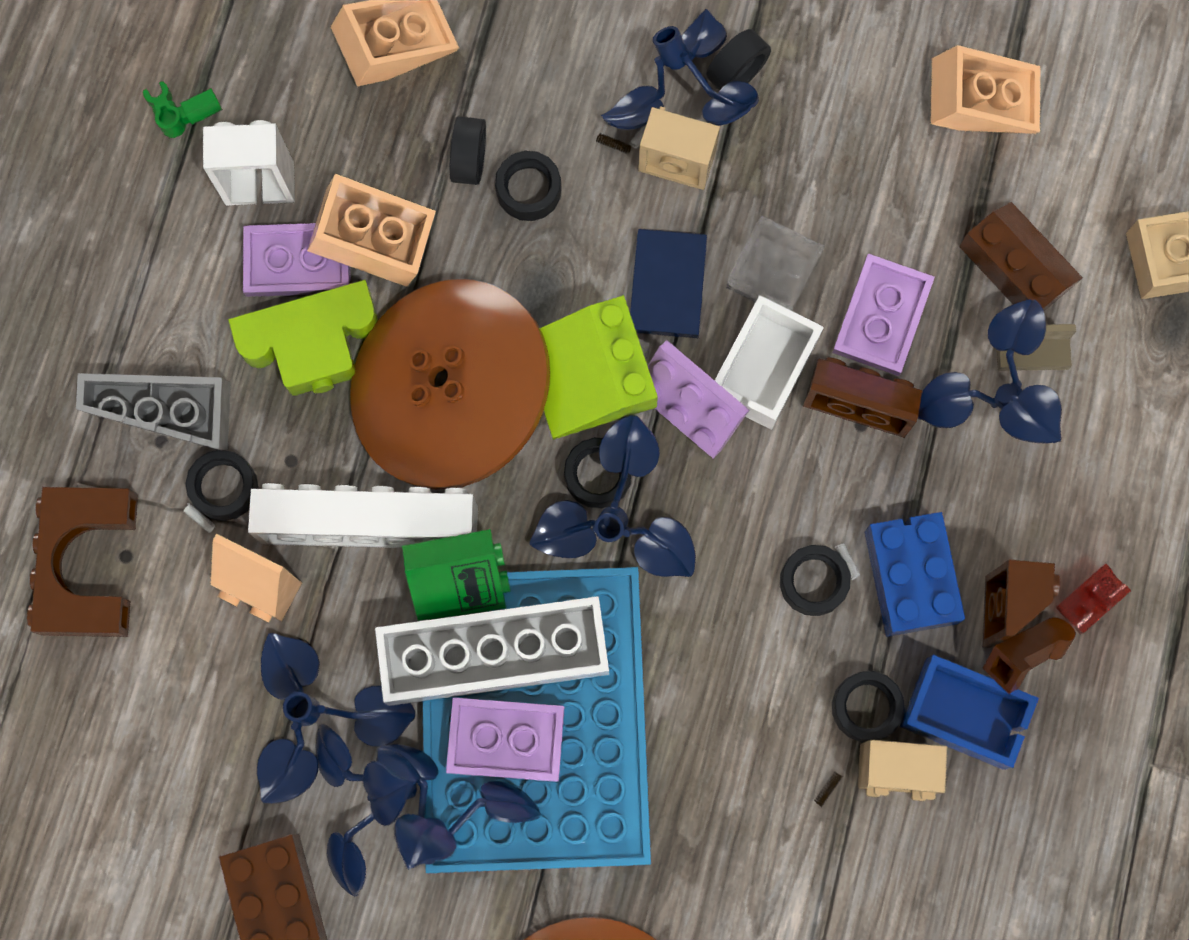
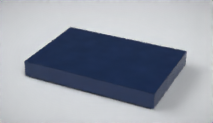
(668, 283)

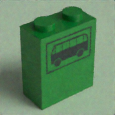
(456, 575)

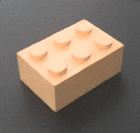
(371, 230)

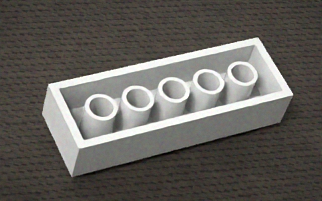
(358, 517)
(491, 651)

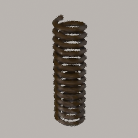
(622, 144)
(833, 784)

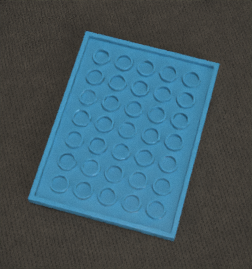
(601, 799)

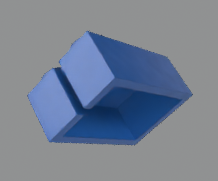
(914, 574)
(968, 712)

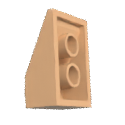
(391, 37)
(984, 92)
(251, 579)

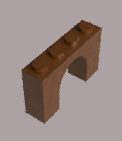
(63, 517)

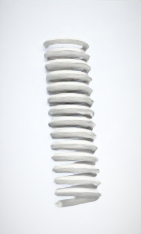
(638, 137)
(195, 515)
(850, 563)

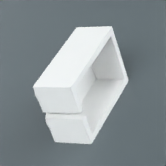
(236, 152)
(768, 359)

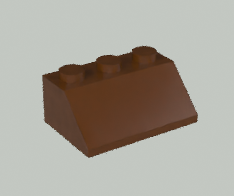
(1019, 258)
(863, 397)
(1015, 597)

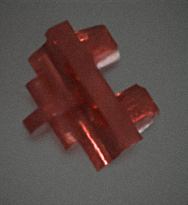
(1093, 599)

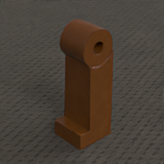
(1019, 654)

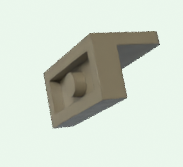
(1051, 355)

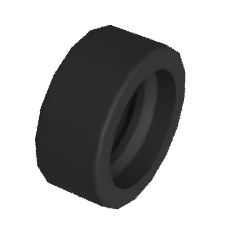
(739, 59)
(467, 150)
(521, 161)
(200, 469)
(580, 494)
(834, 560)
(893, 694)

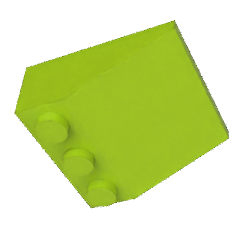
(595, 369)

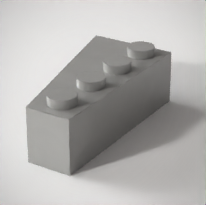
(168, 405)

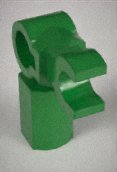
(173, 119)

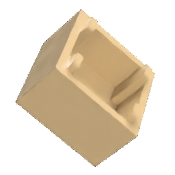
(678, 148)
(1160, 254)
(902, 768)

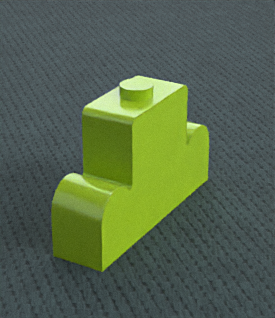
(308, 336)

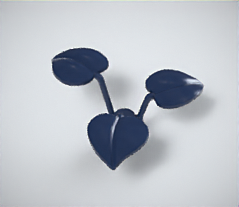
(676, 51)
(1024, 414)
(565, 526)
(285, 768)
(386, 796)
(428, 839)

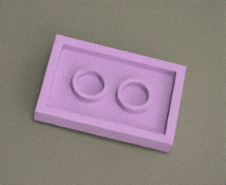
(280, 265)
(883, 314)
(694, 400)
(505, 739)

